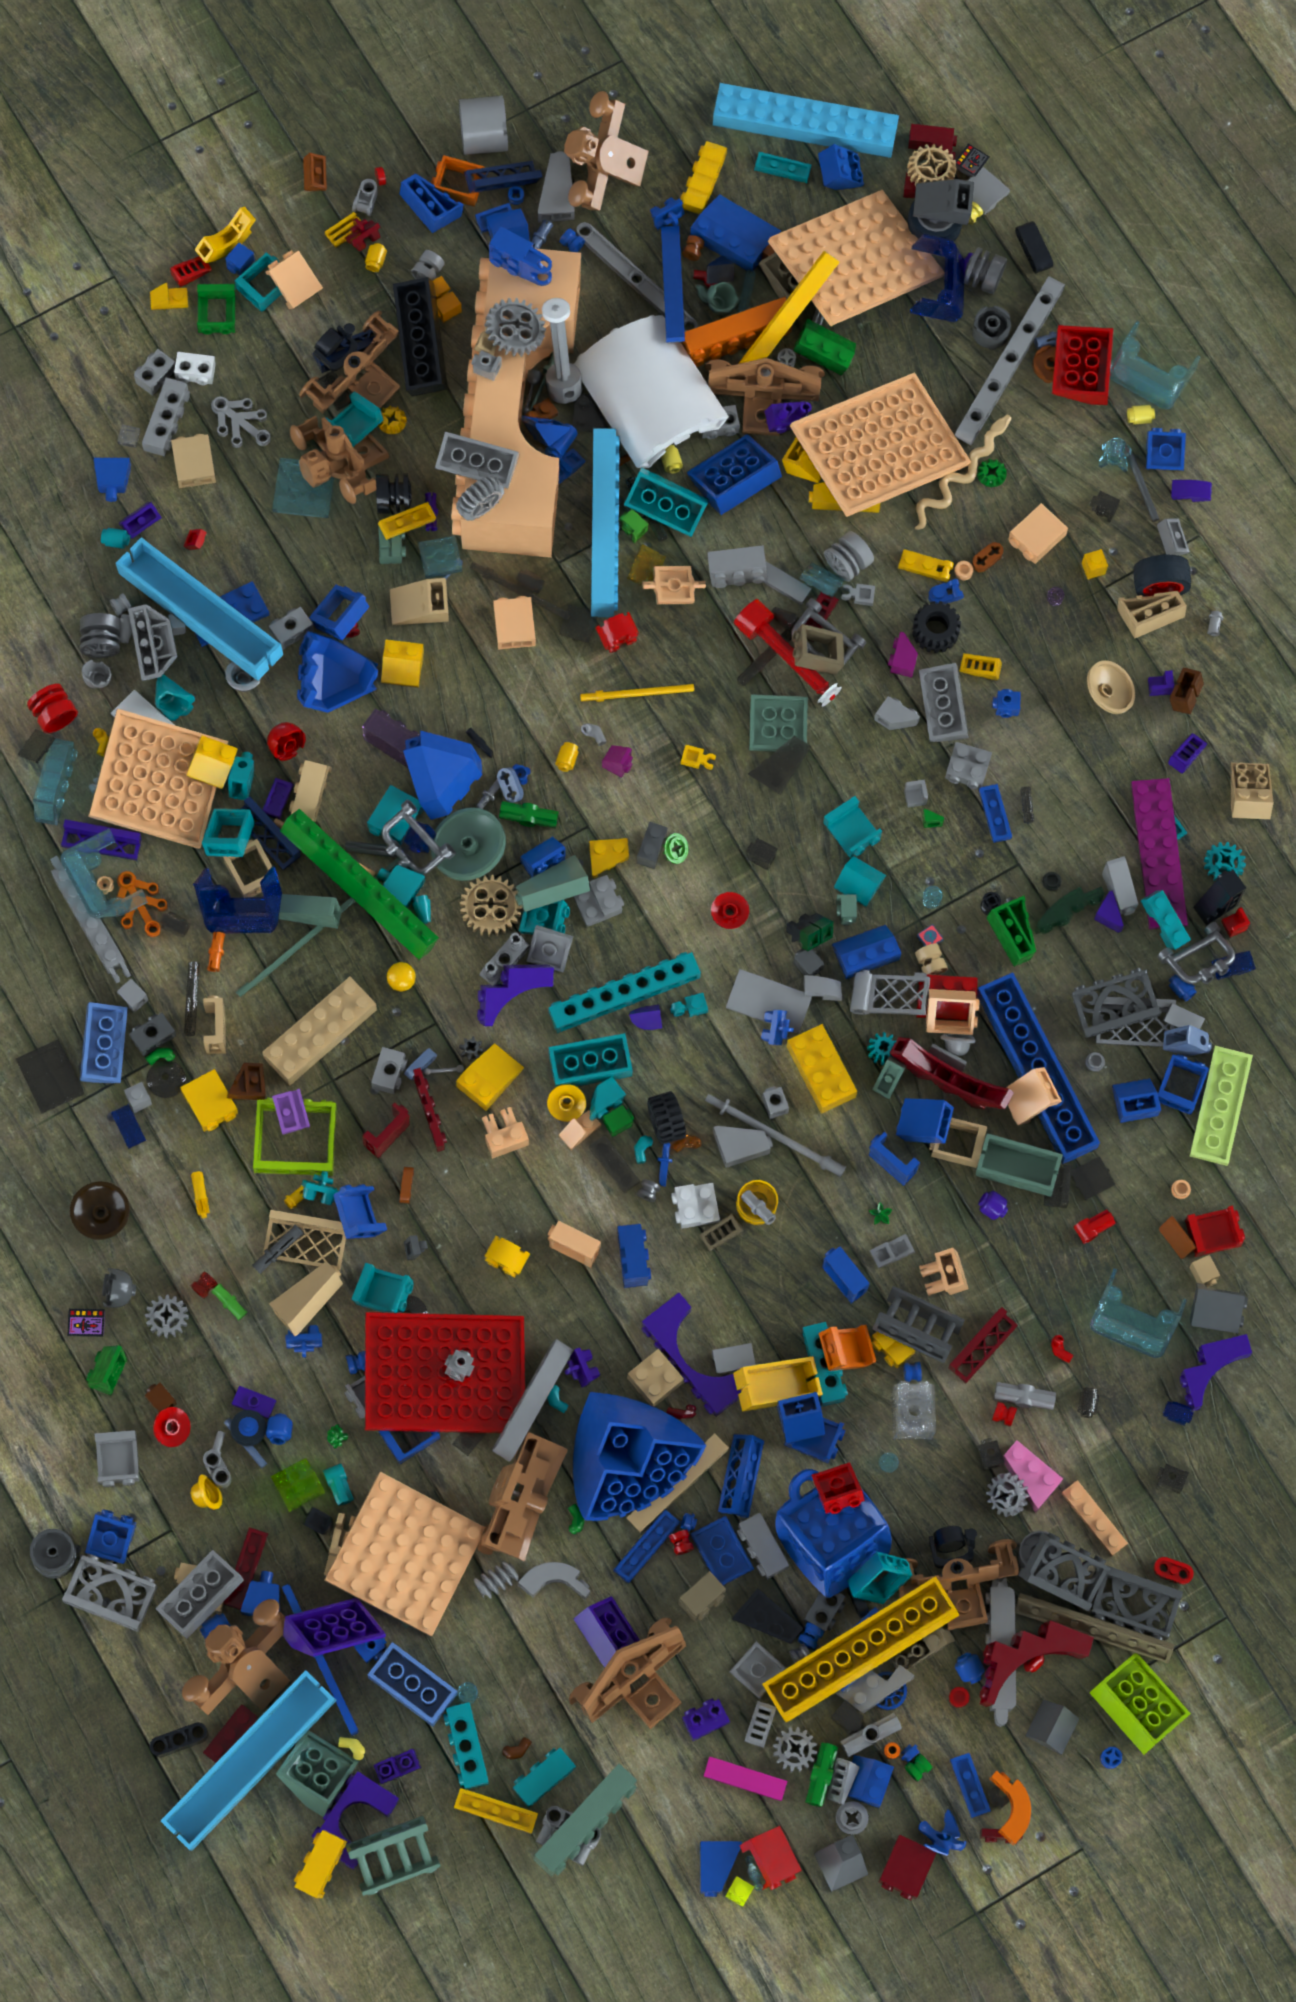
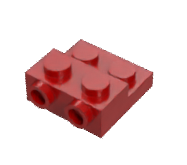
(838, 1488)

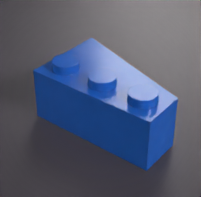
(429, 204)
(633, 1255)

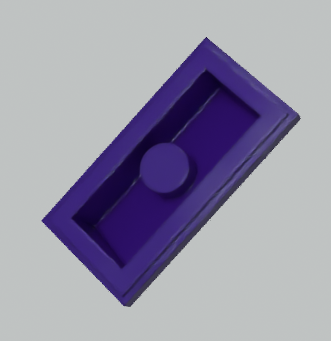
(140, 519)

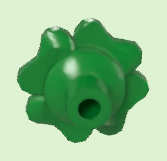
(336, 1436)

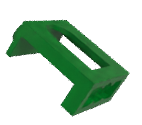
(216, 291)

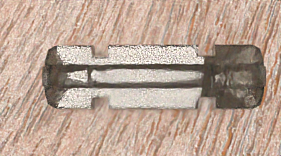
(1027, 804)

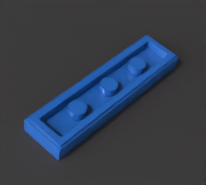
(646, 1546)

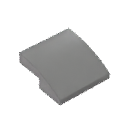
(988, 190)

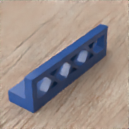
(745, 1475)

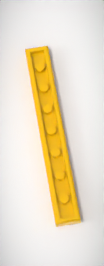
(792, 308)

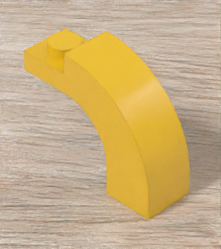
(222, 243)

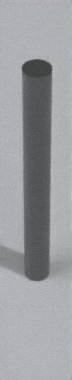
(1143, 489)

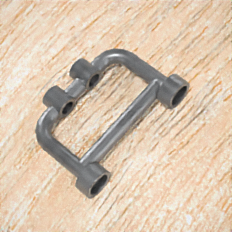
(812, 611)
(393, 846)
(1206, 974)

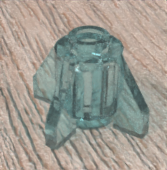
(1115, 453)

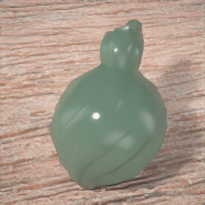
(720, 297)

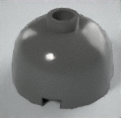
(117, 1288)

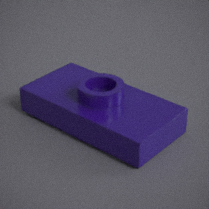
(277, 798)
(251, 1400)

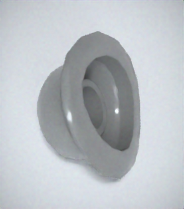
(239, 679)
(957, 1043)

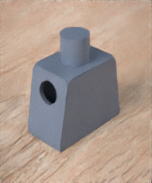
(1187, 1041)

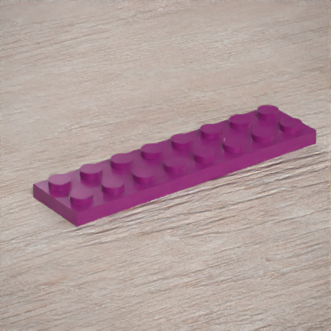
(1158, 844)

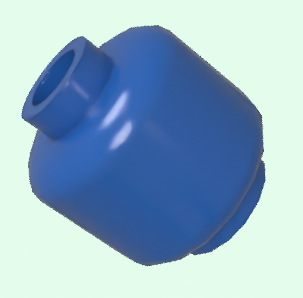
(279, 1429)
(969, 1667)

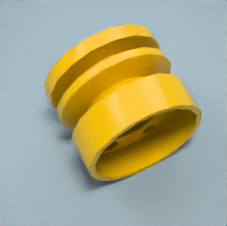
(763, 1191)

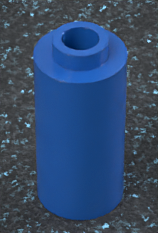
(560, 447)

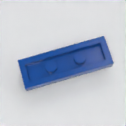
(995, 813)
(970, 1785)

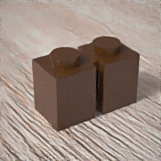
(1185, 693)

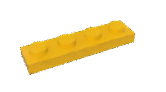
(496, 1810)

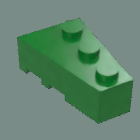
(1013, 930)

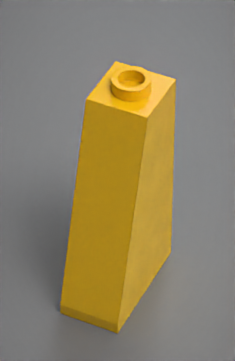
(824, 500)

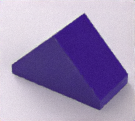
(1109, 913)

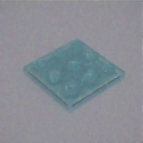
(297, 496)

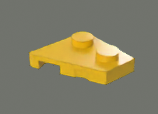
(607, 854)

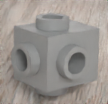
(458, 1371)

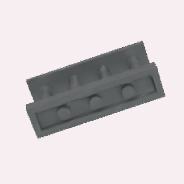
(911, 1336)

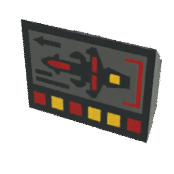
(971, 161)

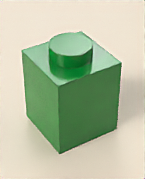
(618, 1120)

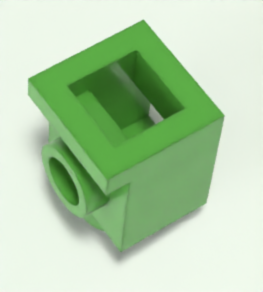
(633, 525)

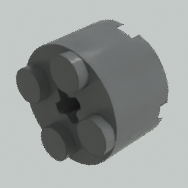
(991, 327)

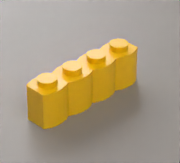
(704, 177)

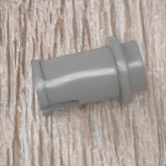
(1214, 623)

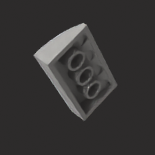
(476, 459)
(943, 703)
(756, 995)
(199, 1594)

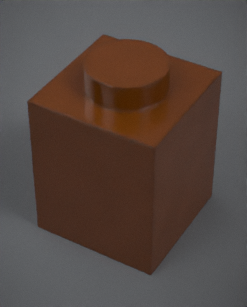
(159, 1397)

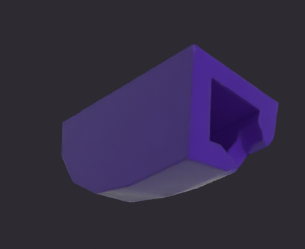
(647, 1017)

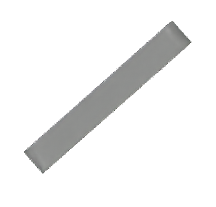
(532, 1400)

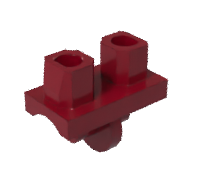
(360, 231)

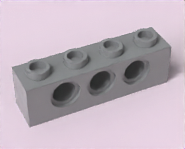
(171, 390)

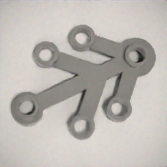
(239, 419)

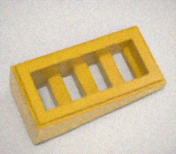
(996, 662)

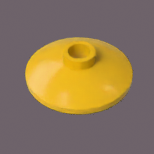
(566, 1111)

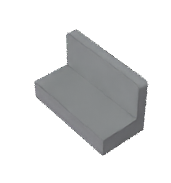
(733, 1358)

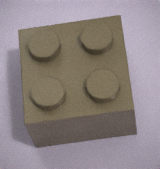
(702, 1597)

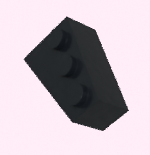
(1220, 897)

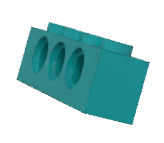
(830, 1395)
(464, 1714)

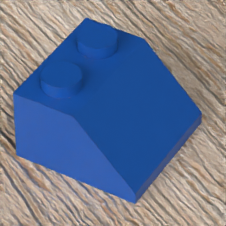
(870, 1781)

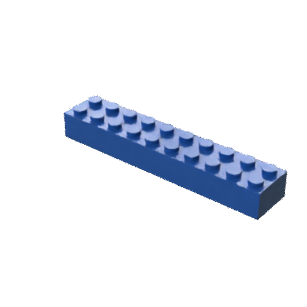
(1029, 1049)

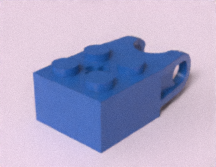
(518, 257)

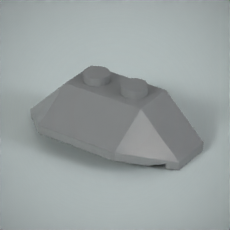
(152, 641)

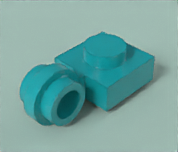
(695, 1005)

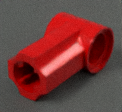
(1090, 1228)

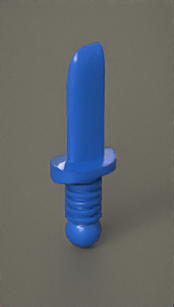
(664, 1164)

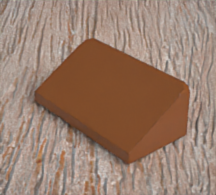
(314, 172)
(1177, 1238)

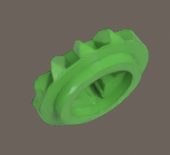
(680, 853)

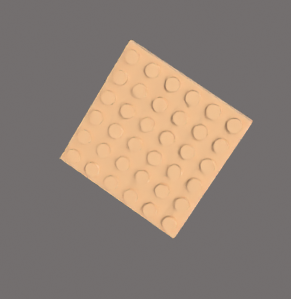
(147, 783)
(405, 1554)

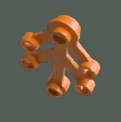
(134, 883)

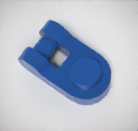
(939, 592)

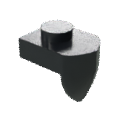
(318, 1521)

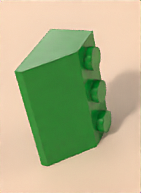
(825, 347)

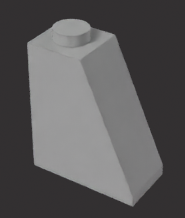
(1118, 879)
(741, 1144)

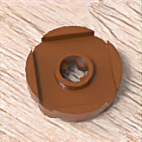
(1040, 363)

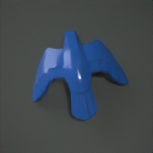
(943, 1840)

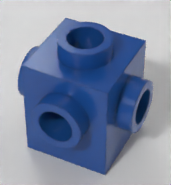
(1007, 703)
(370, 1654)

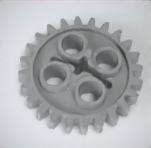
(515, 327)

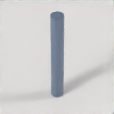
(250, 1449)

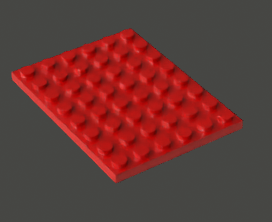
(408, 1378)

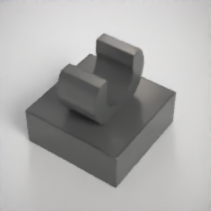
(414, 1247)

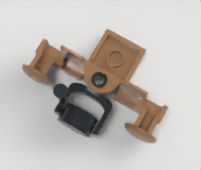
(373, 385)
(969, 1600)

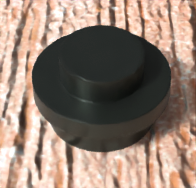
(1051, 881)

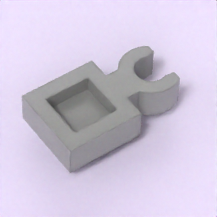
(862, 594)

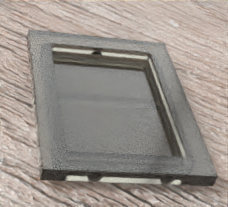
(50, 1076)

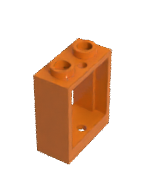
(458, 166)

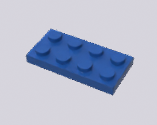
(247, 602)

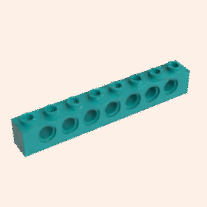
(618, 1001)

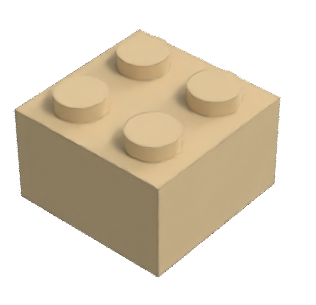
(655, 1378)

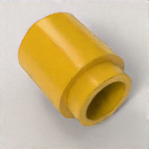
(375, 257)
(567, 756)

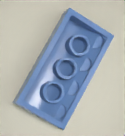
(103, 1043)

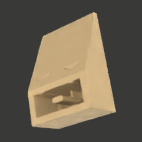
(420, 602)
(1251, 791)

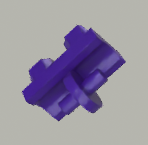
(579, 1369)

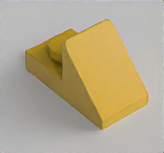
(168, 298)

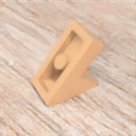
(579, 1130)

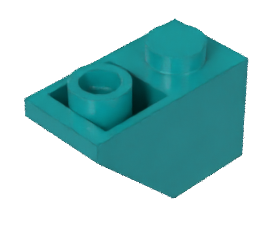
(605, 1097)

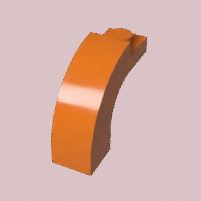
(1020, 1807)

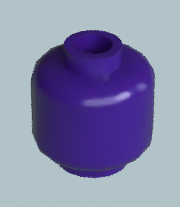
(993, 1205)

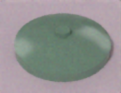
(476, 840)

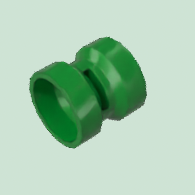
(919, 1766)

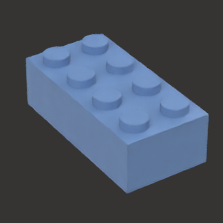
(412, 1684)

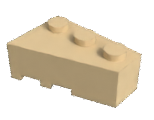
(1151, 612)
(310, 788)

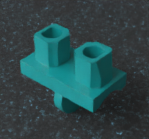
(311, 1188)

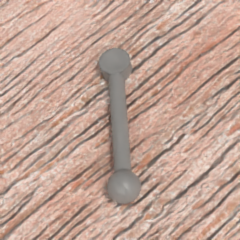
(459, 1069)

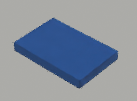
(722, 1551)

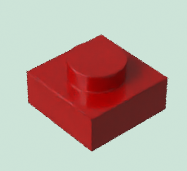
(195, 539)

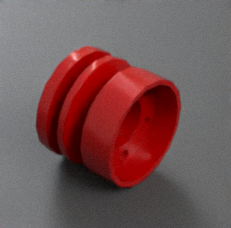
(52, 708)

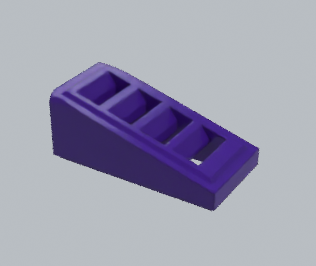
(1180, 762)

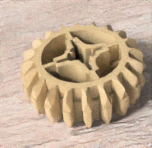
(938, 160)

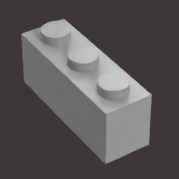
(762, 1546)

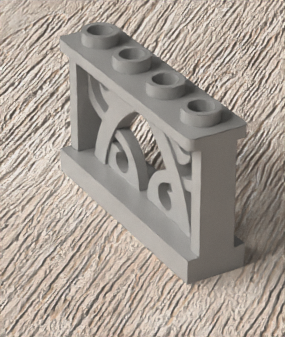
(122, 1618)

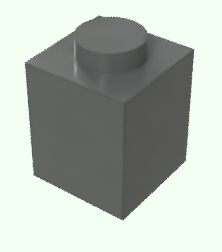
(808, 962)

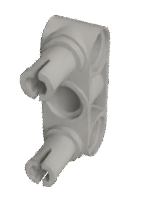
(514, 949)
(551, 1826)

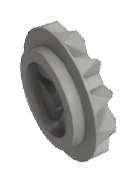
(862, 1818)

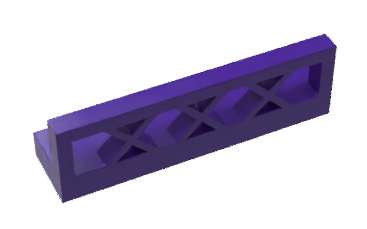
(90, 830)

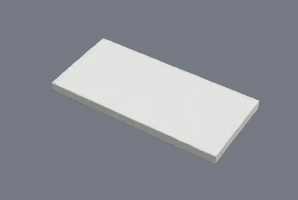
(139, 705)

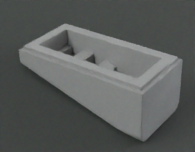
(766, 1707)
(843, 1774)

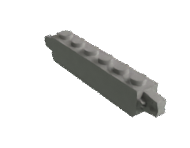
(92, 927)
(1002, 1629)

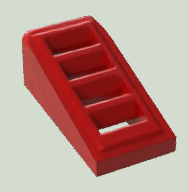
(181, 267)

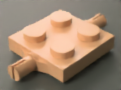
(673, 585)

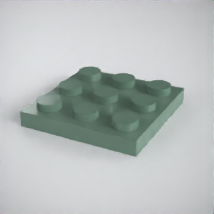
(776, 721)

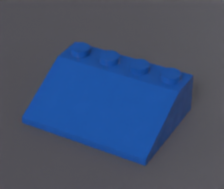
(733, 232)
(735, 474)

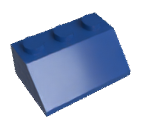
(867, 951)

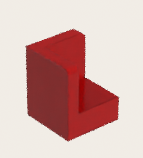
(1236, 923)

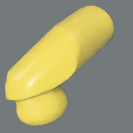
(354, 1745)

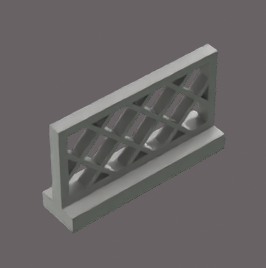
(1117, 1003)

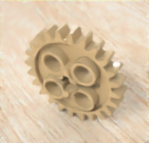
(490, 922)

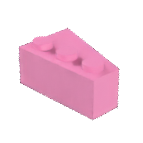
(1035, 1473)

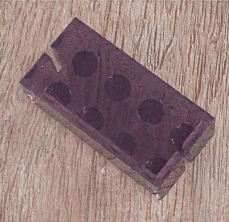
(387, 735)

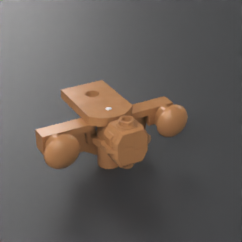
(603, 154)
(337, 458)
(242, 1662)

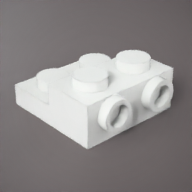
(695, 1205)

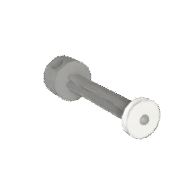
(564, 377)

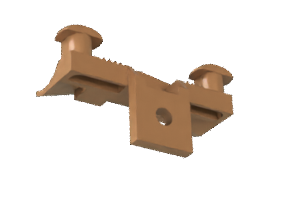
(614, 1684)

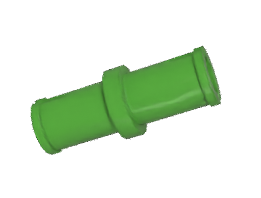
(229, 1302)

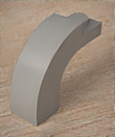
(553, 1572)

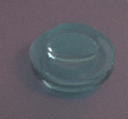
(888, 1462)

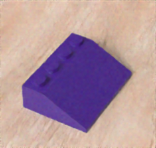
(331, 1628)

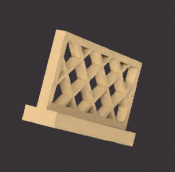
(306, 1222)

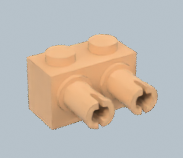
(506, 1139)
(951, 1273)

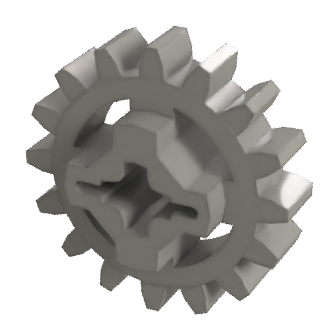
(175, 1316)
(1007, 1504)
(788, 1740)

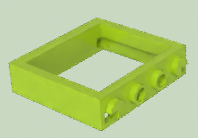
(295, 1168)

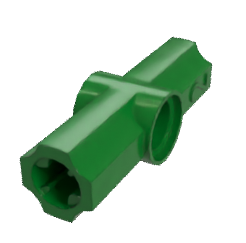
(528, 814)
(821, 1774)

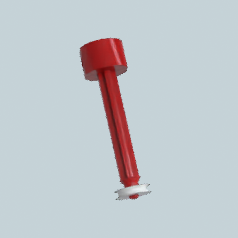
(755, 621)

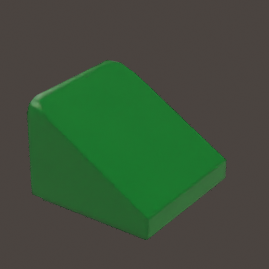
(931, 819)

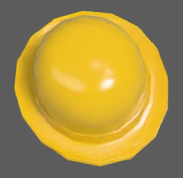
(206, 1493)

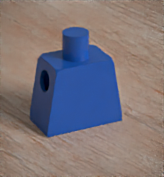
(112, 476)
(259, 1592)

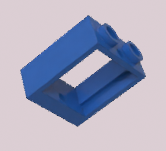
(348, 618)
(1176, 1101)
(845, 1274)
(397, 1452)

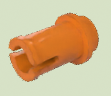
(895, 1747)

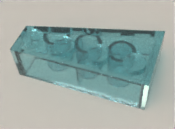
(54, 781)

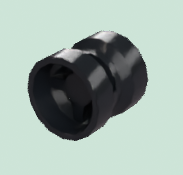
(986, 906)

